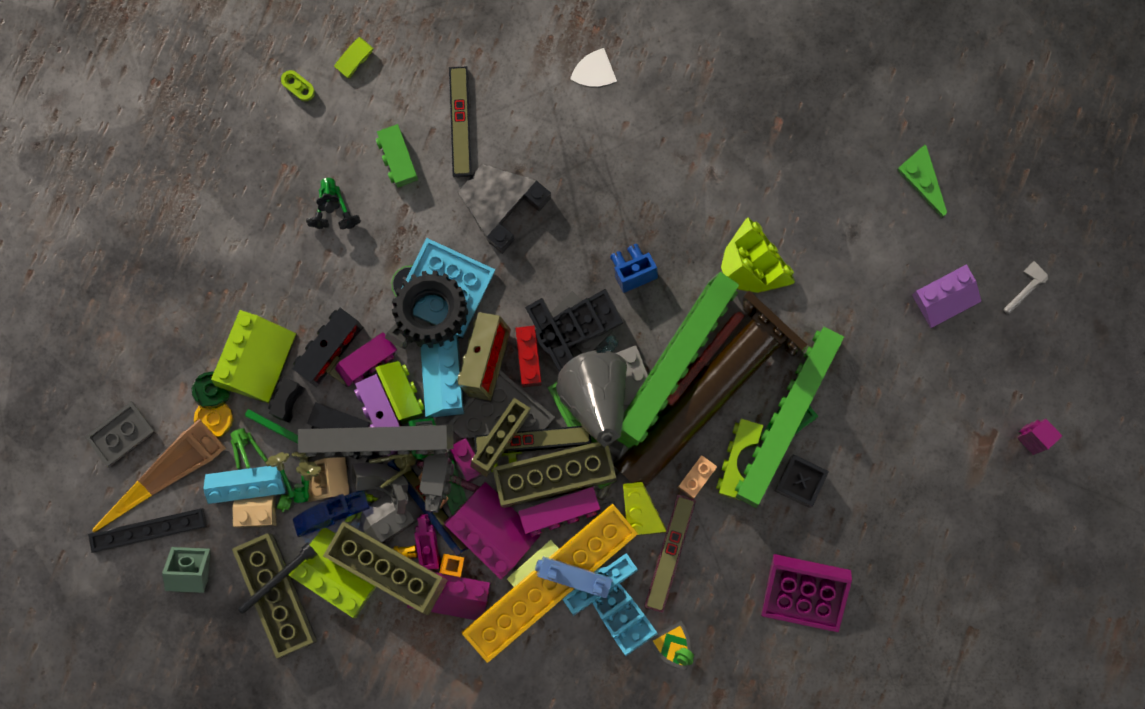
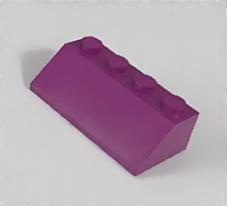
(462, 597)

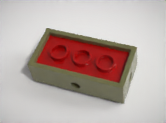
(484, 356)

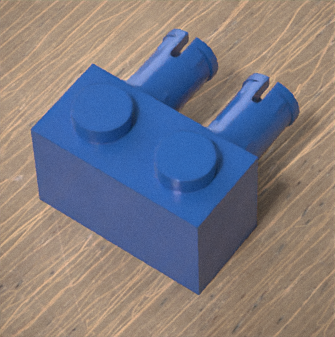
(636, 271)

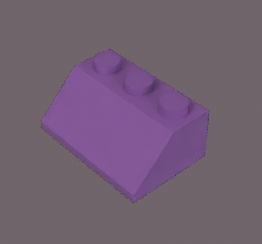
(948, 296)

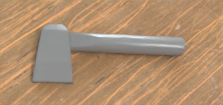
(1039, 277)

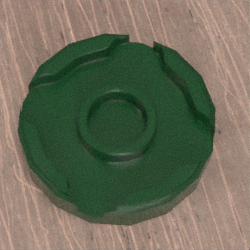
(207, 394)

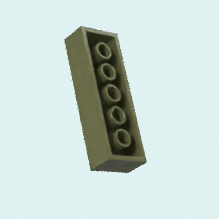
(554, 474)
(385, 568)
(280, 607)

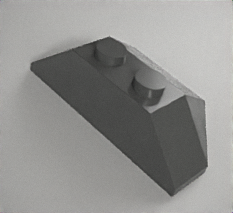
(383, 521)

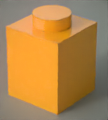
(451, 565)

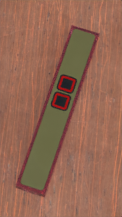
(670, 553)

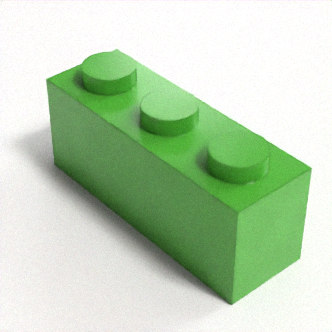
(396, 156)

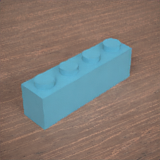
(243, 484)

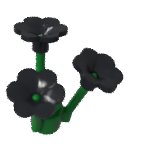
(328, 202)

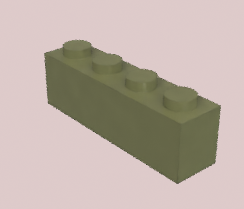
(500, 437)

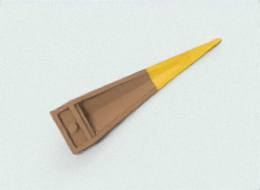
(187, 453)

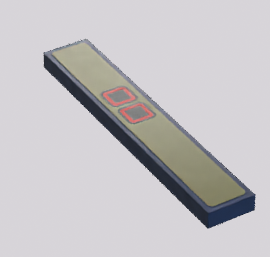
(436, 519)

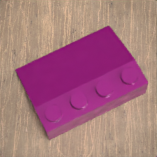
(491, 531)
(806, 593)

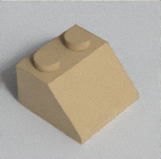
(330, 481)
(255, 512)

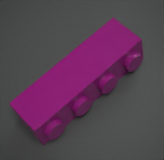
(558, 511)

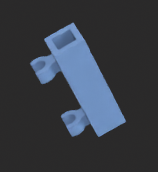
(573, 576)

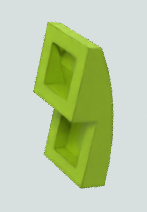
(353, 57)

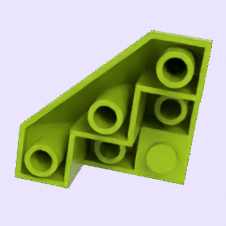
(755, 260)

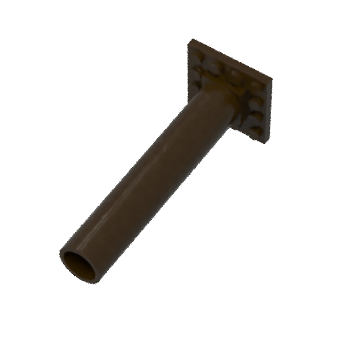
(710, 391)

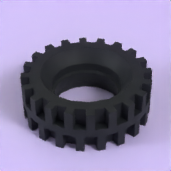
(419, 288)

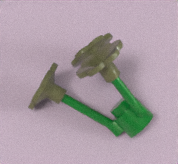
(307, 470)

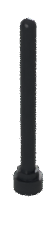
(306, 553)

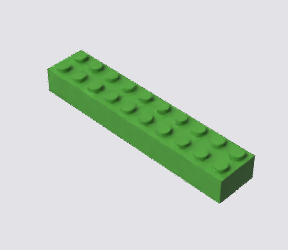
(675, 358)

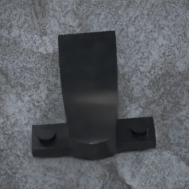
(574, 325)

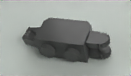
(436, 479)

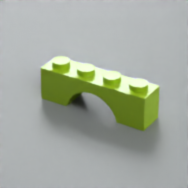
(746, 435)

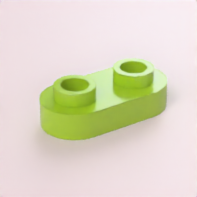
(299, 85)

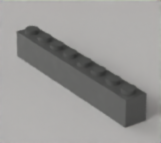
(375, 439)

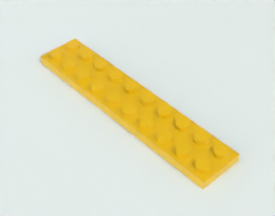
(537, 595)

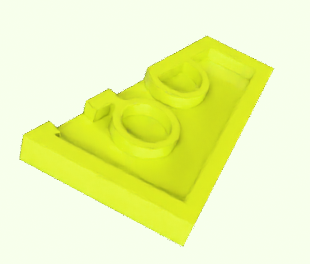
(640, 510)

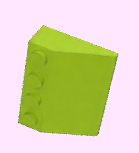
(253, 357)
(332, 581)

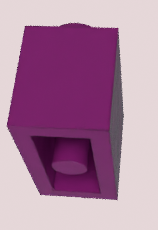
(463, 455)

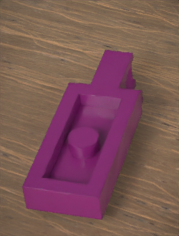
(427, 543)

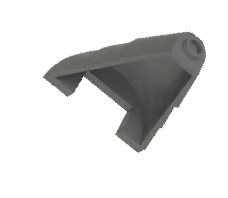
(595, 392)

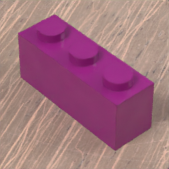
(366, 359)
(1039, 436)

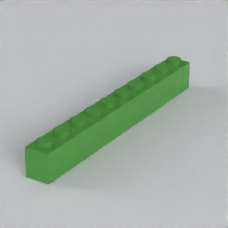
(789, 417)

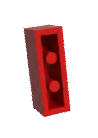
(528, 356)

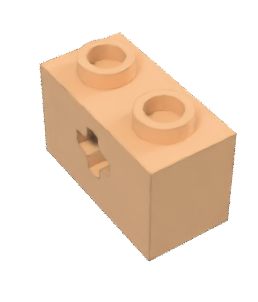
(697, 477)

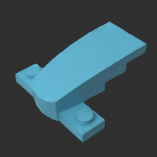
(618, 611)

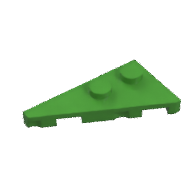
(921, 175)

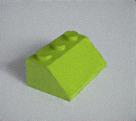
(400, 391)

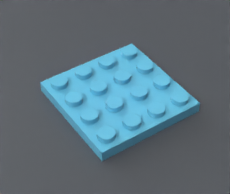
(469, 274)

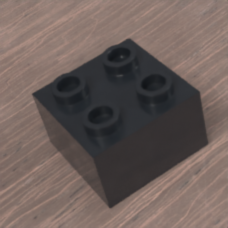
(801, 481)

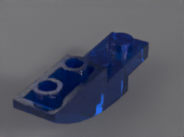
(329, 511)

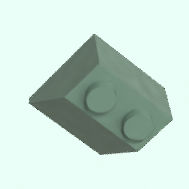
(186, 569)

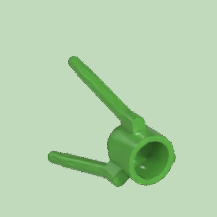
(239, 440)

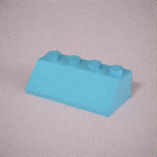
(440, 382)

